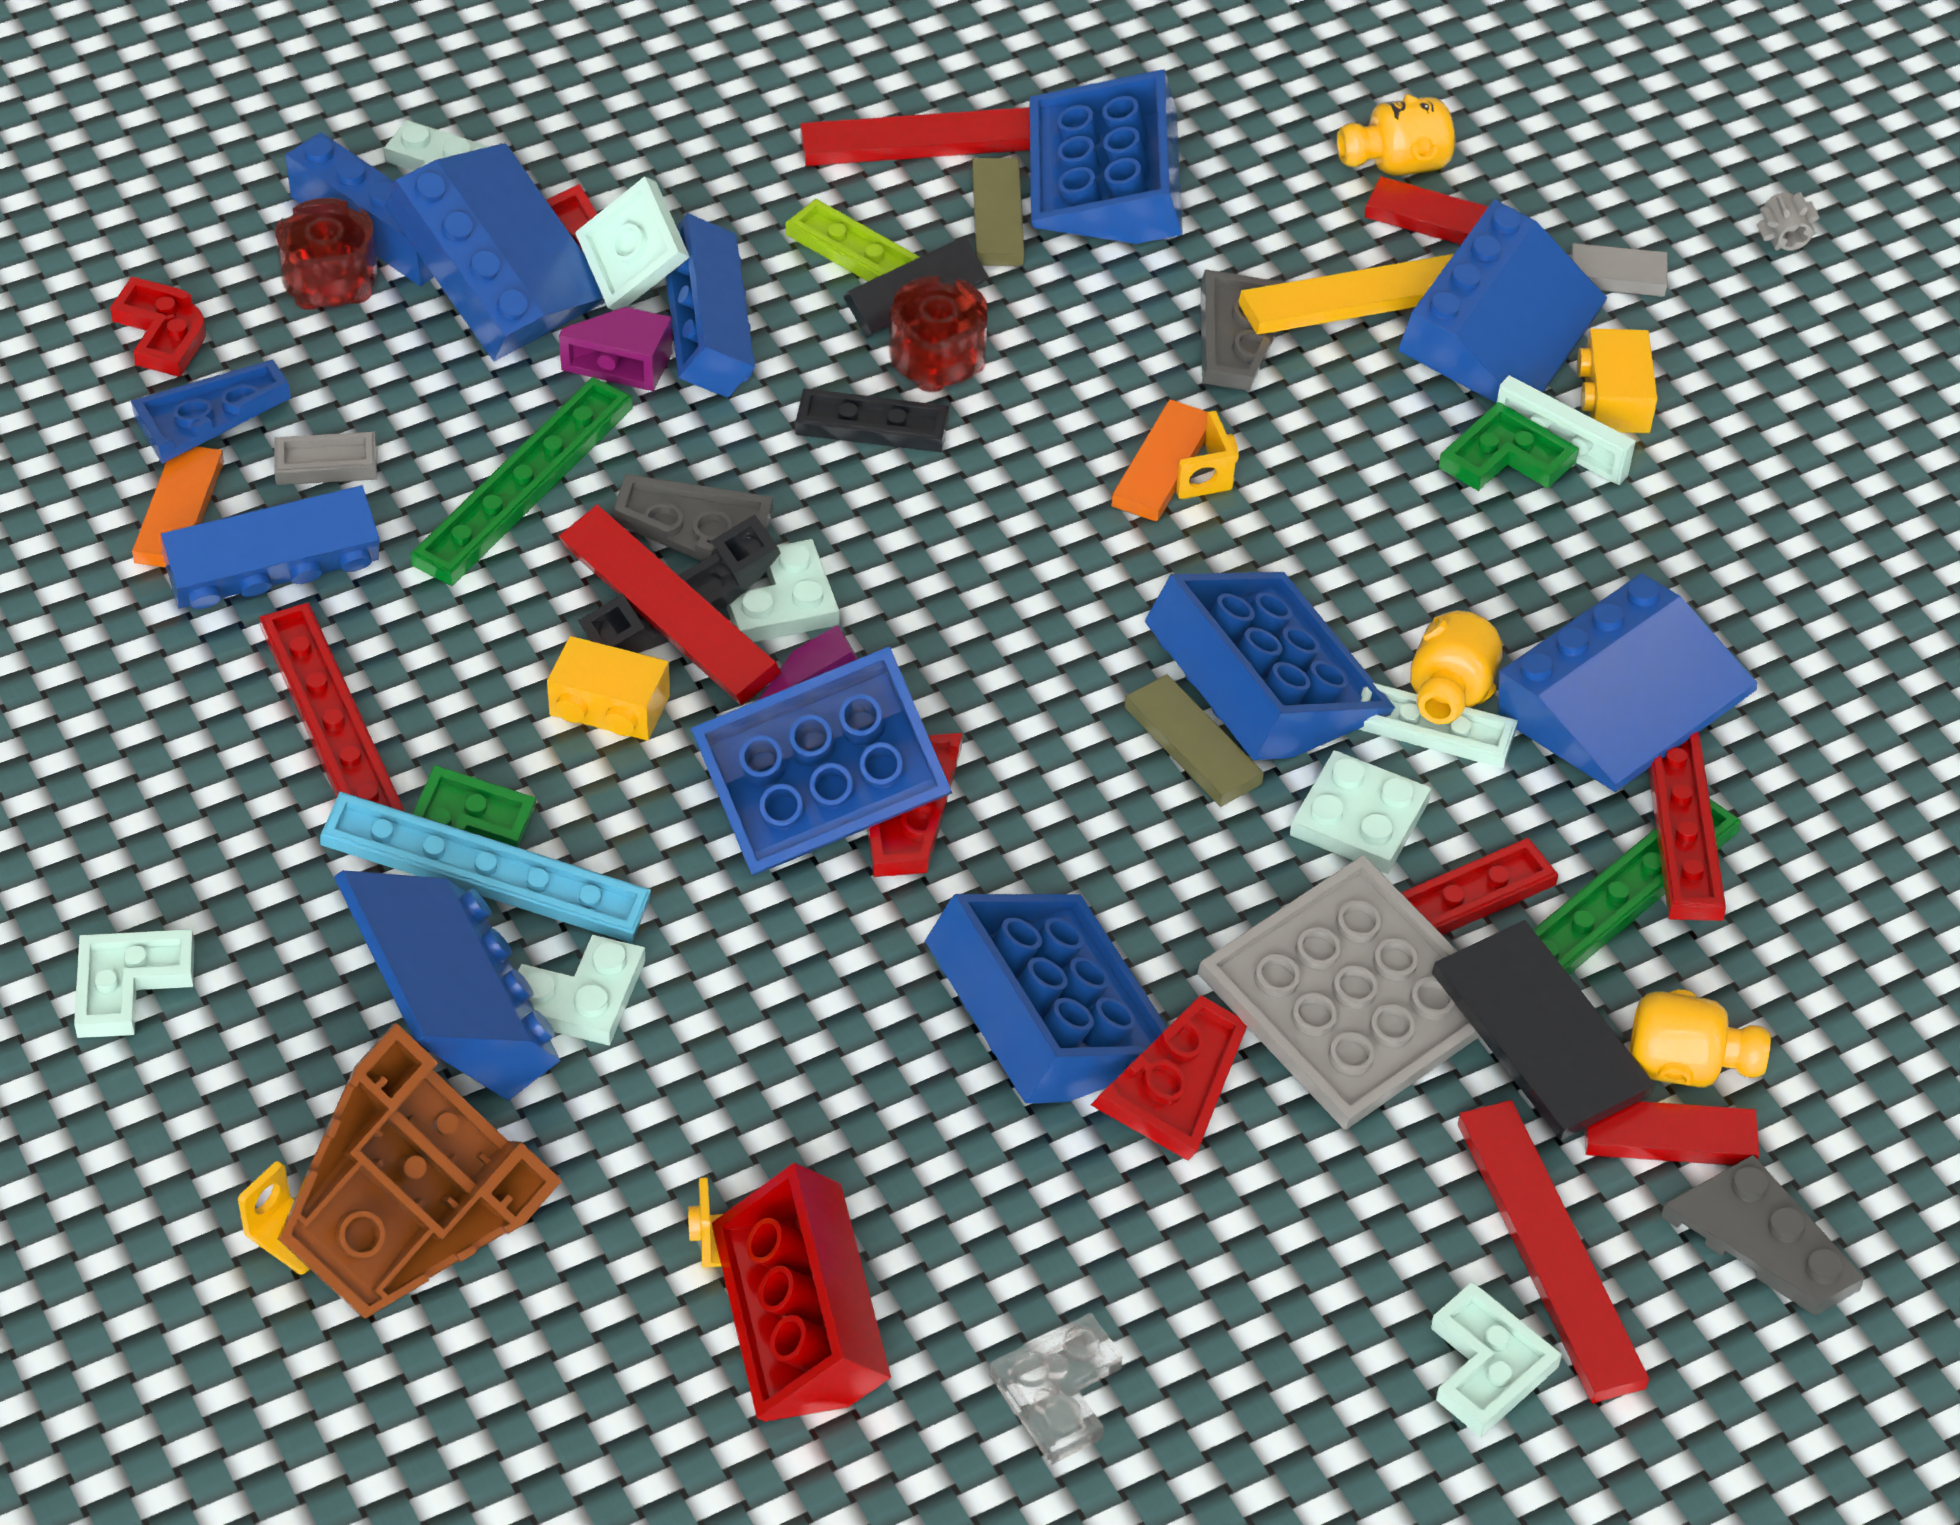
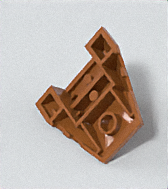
(406, 1181)

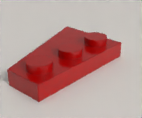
(908, 841)
(1177, 1079)

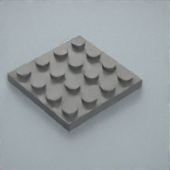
(1344, 991)

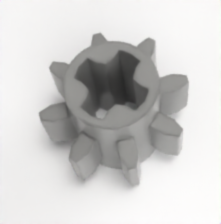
(1788, 221)

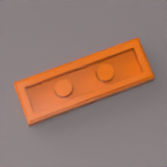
(1154, 470)
(178, 500)

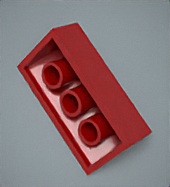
(799, 1297)

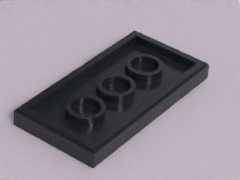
(1543, 1029)

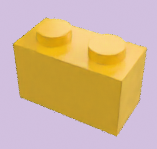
(1618, 379)
(608, 688)

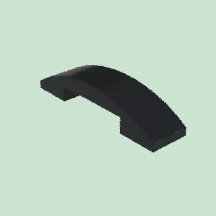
(739, 562)

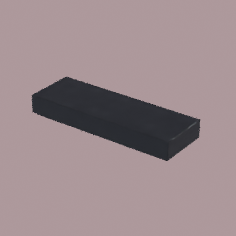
(873, 300)
(872, 420)

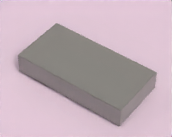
(1623, 268)
(325, 458)

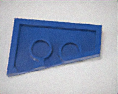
(206, 408)

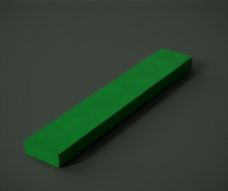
(521, 481)
(1616, 898)

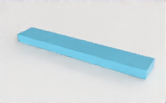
(486, 866)

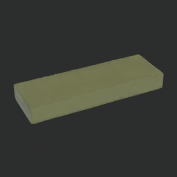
(997, 211)
(1194, 740)

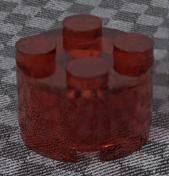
(327, 254)
(938, 332)

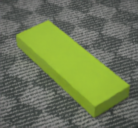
(846, 241)

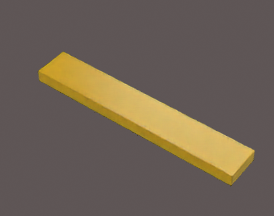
(1340, 295)

